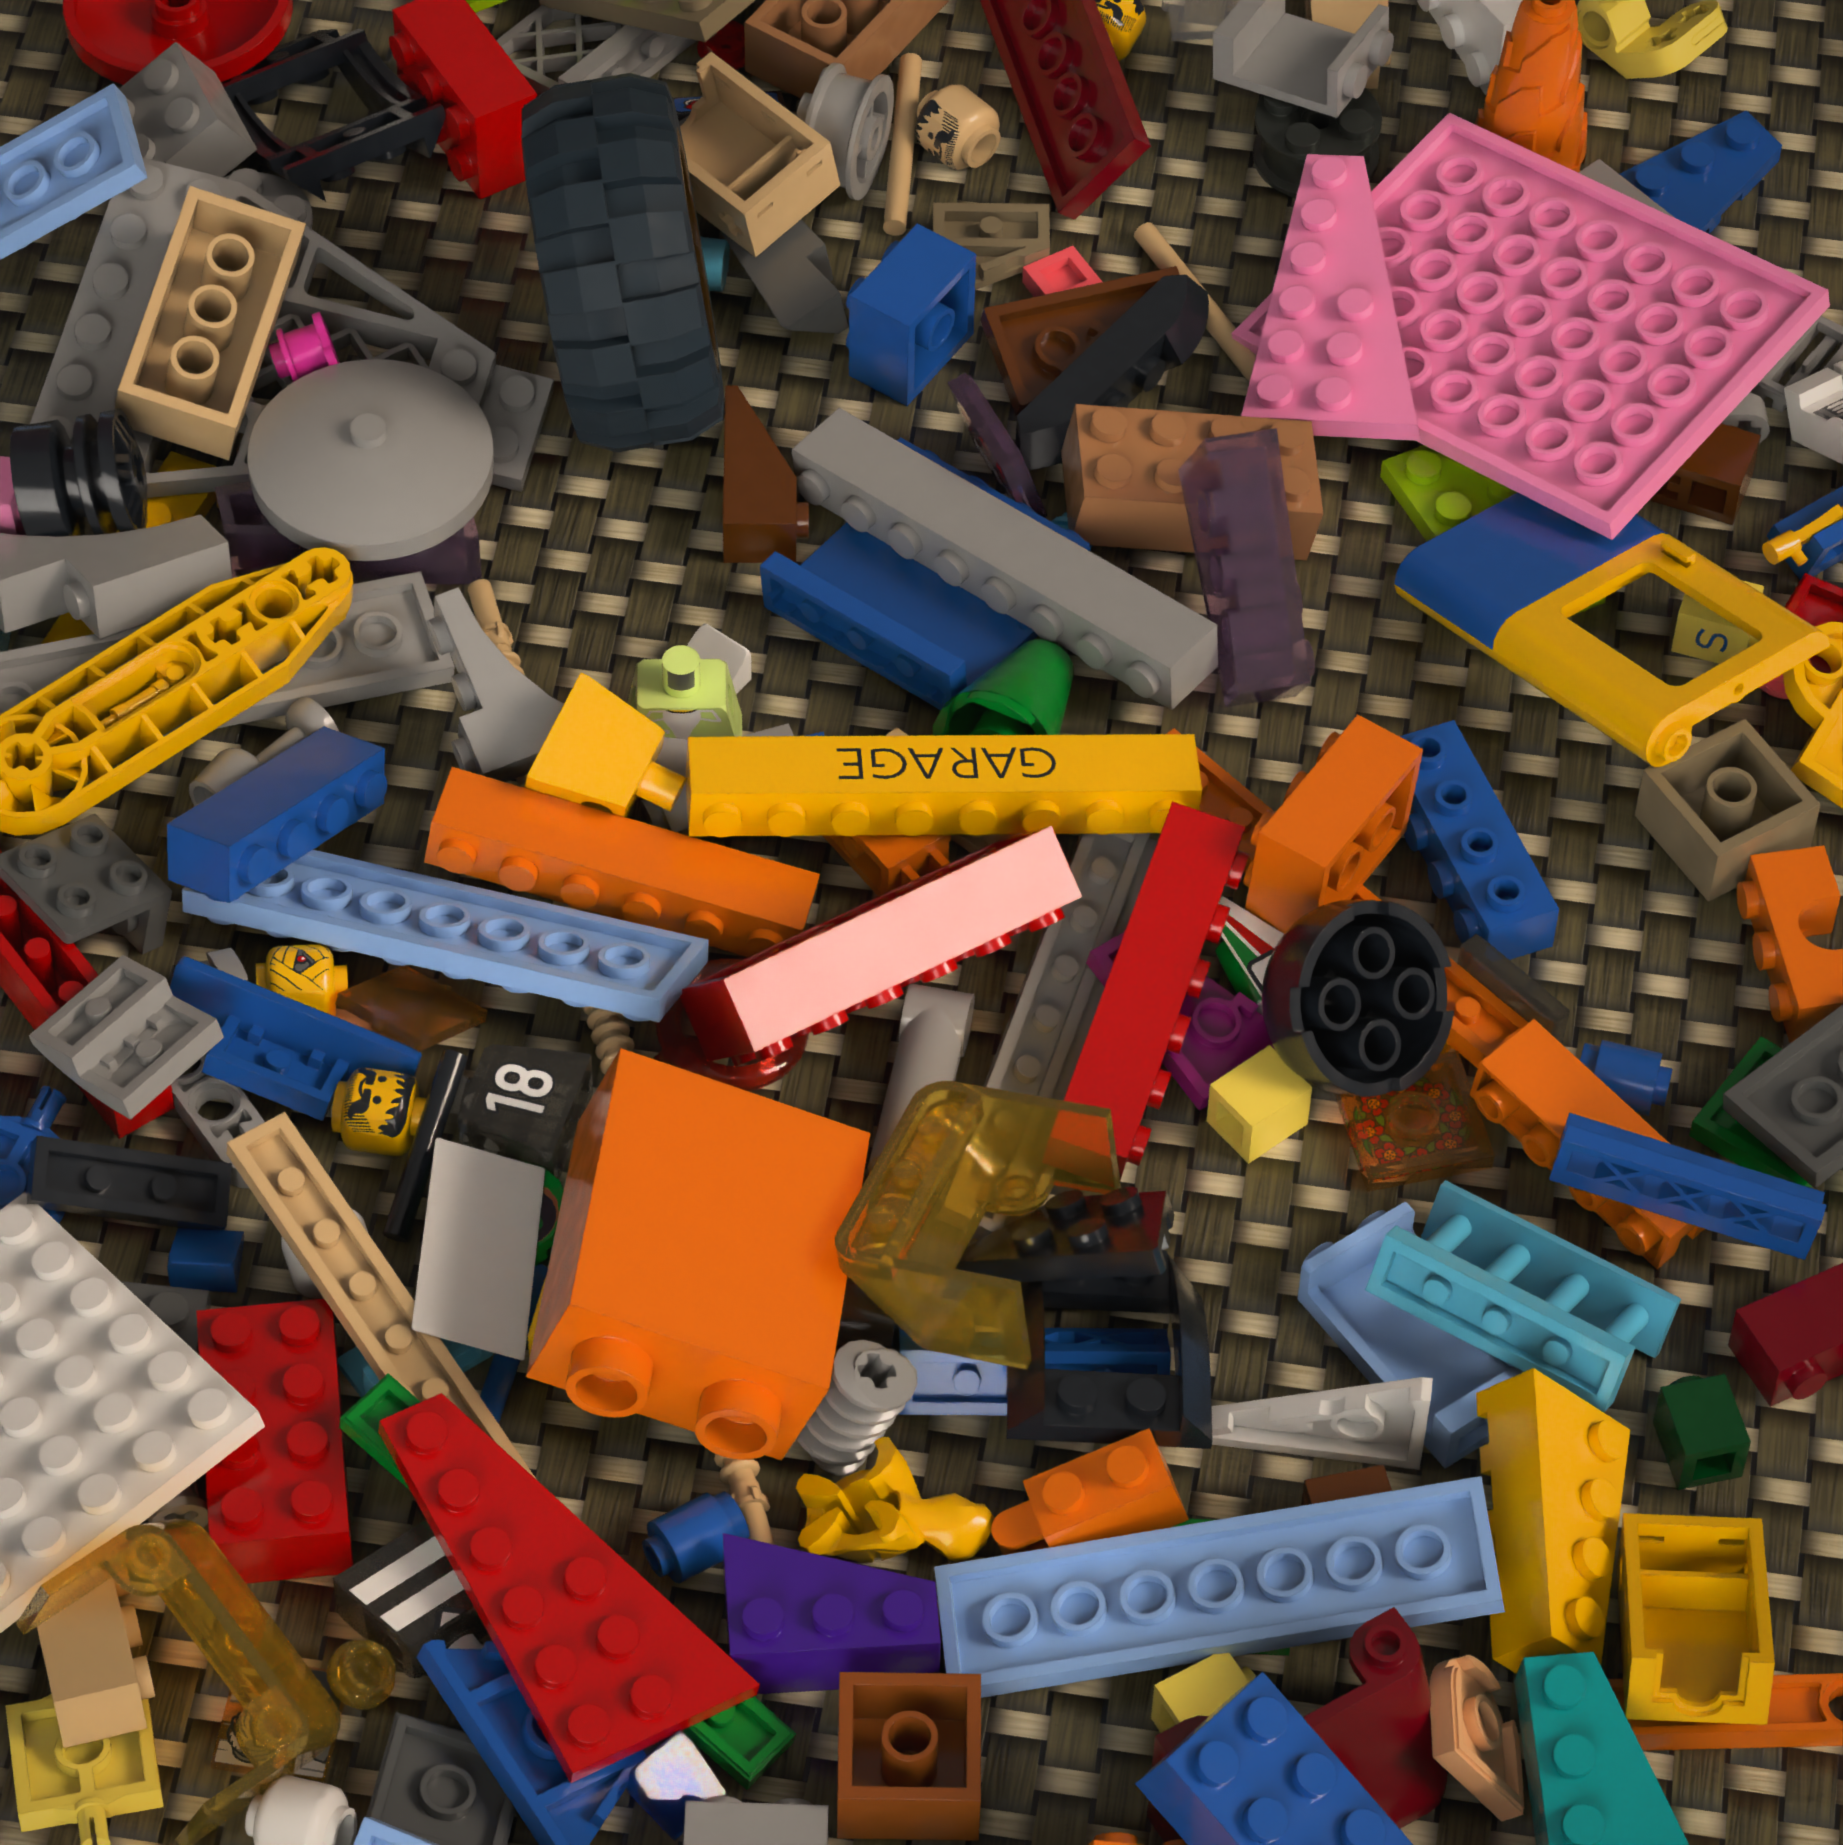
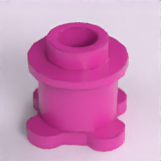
(303, 349)

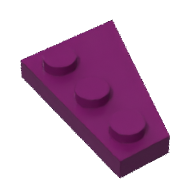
(1219, 1037)

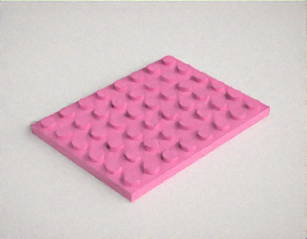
(1566, 323)

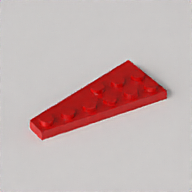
(575, 1624)

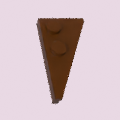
(1048, 332)

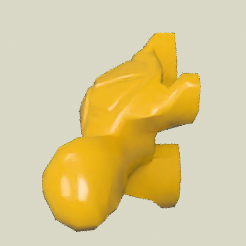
(883, 1515)

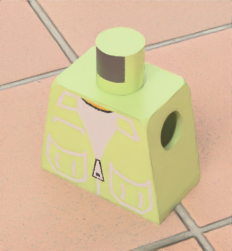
(687, 695)

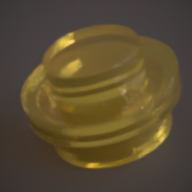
(361, 1674)

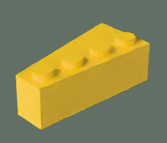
(1553, 1515)

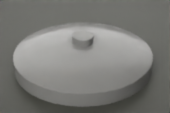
(371, 459)

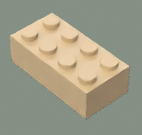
(209, 322)

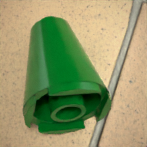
(1014, 697)

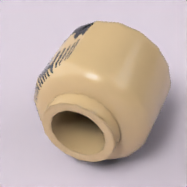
(957, 127)

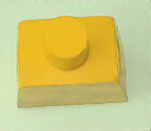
(603, 754)

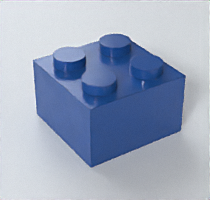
(911, 314)

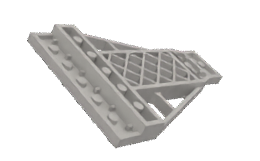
(120, 284)

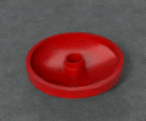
(127, 35)

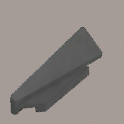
(796, 280)

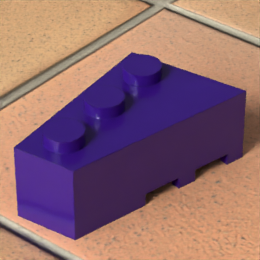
(810, 1616)

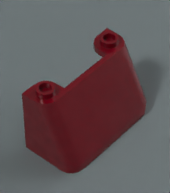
(1373, 1730)

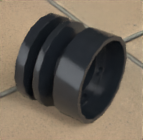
(93, 478)

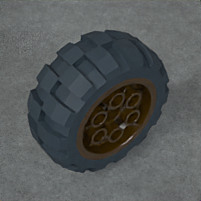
(622, 262)

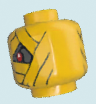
(304, 975)

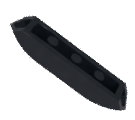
(1118, 366)

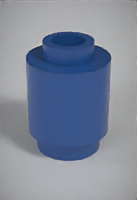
(1629, 1073)
(692, 1536)

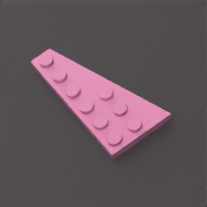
(1331, 320)

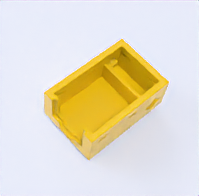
(1695, 1619)

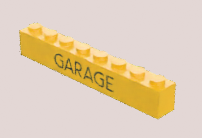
(937, 784)

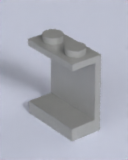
(1298, 58)

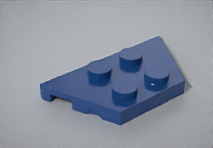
(515, 1749)

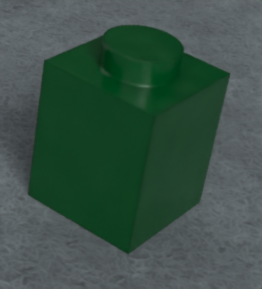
(1701, 1431)

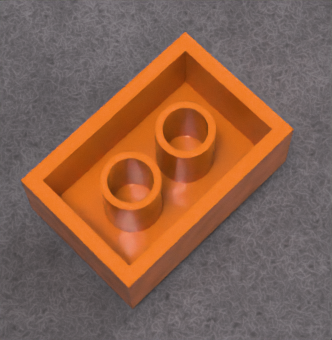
(1332, 824)

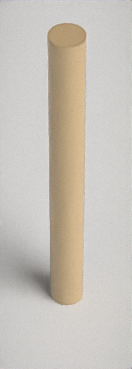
(902, 144)
(1217, 324)

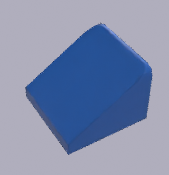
(206, 1259)

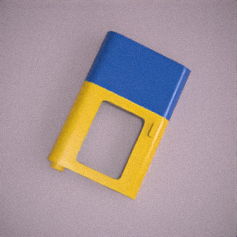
(1525, 569)

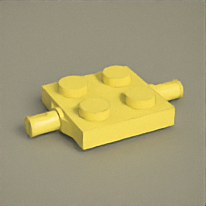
(79, 1781)

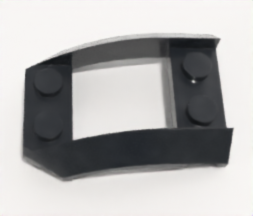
(397, 118)
(1115, 1404)

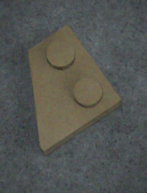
(999, 233)

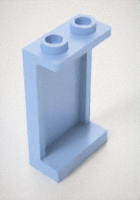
(1395, 1344)

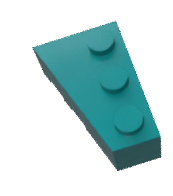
(1584, 1759)

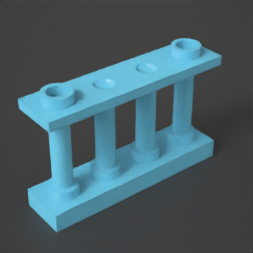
(1523, 1294)

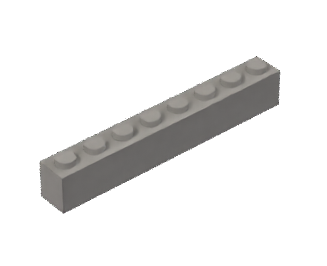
(1006, 559)

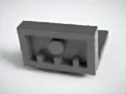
(89, 881)

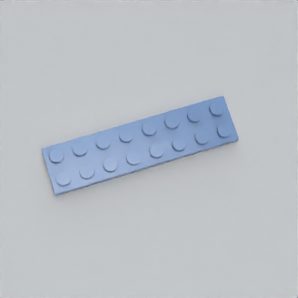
(468, 933)
(1219, 1587)

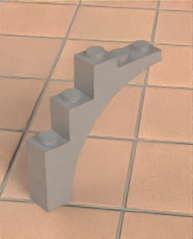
(109, 578)
(517, 715)

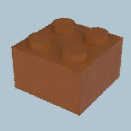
(909, 1756)

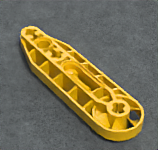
(251, 628)

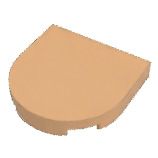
(1472, 1736)

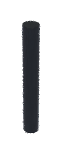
(421, 1152)

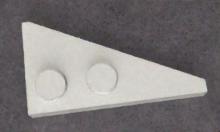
(1352, 1424)

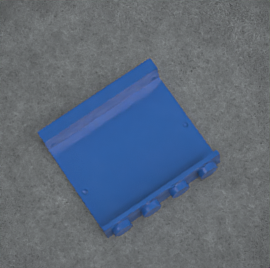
(895, 610)

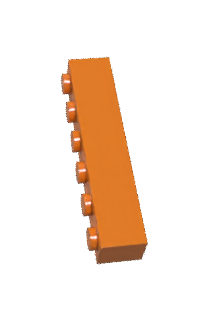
(616, 865)

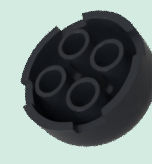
(1358, 997)

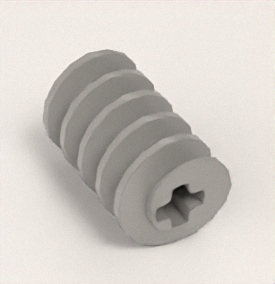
(862, 1402)

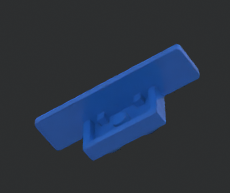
(282, 1044)

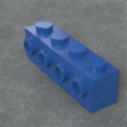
(275, 814)
(1475, 850)

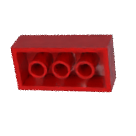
(283, 1493)

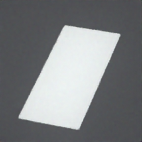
(478, 1249)

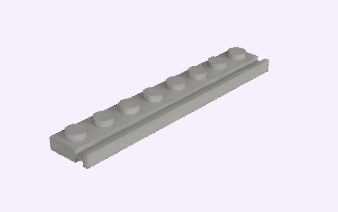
(1059, 987)

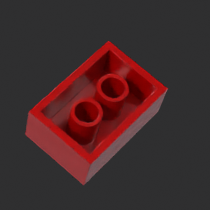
(459, 64)

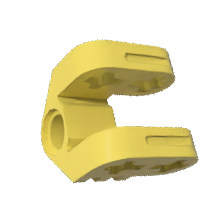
(1623, 38)

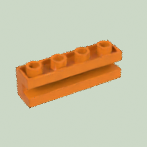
(1530, 1091)

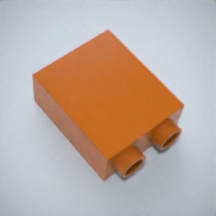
(698, 1258)

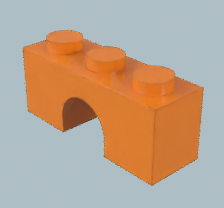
(1787, 900)

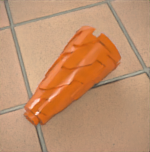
(1537, 86)

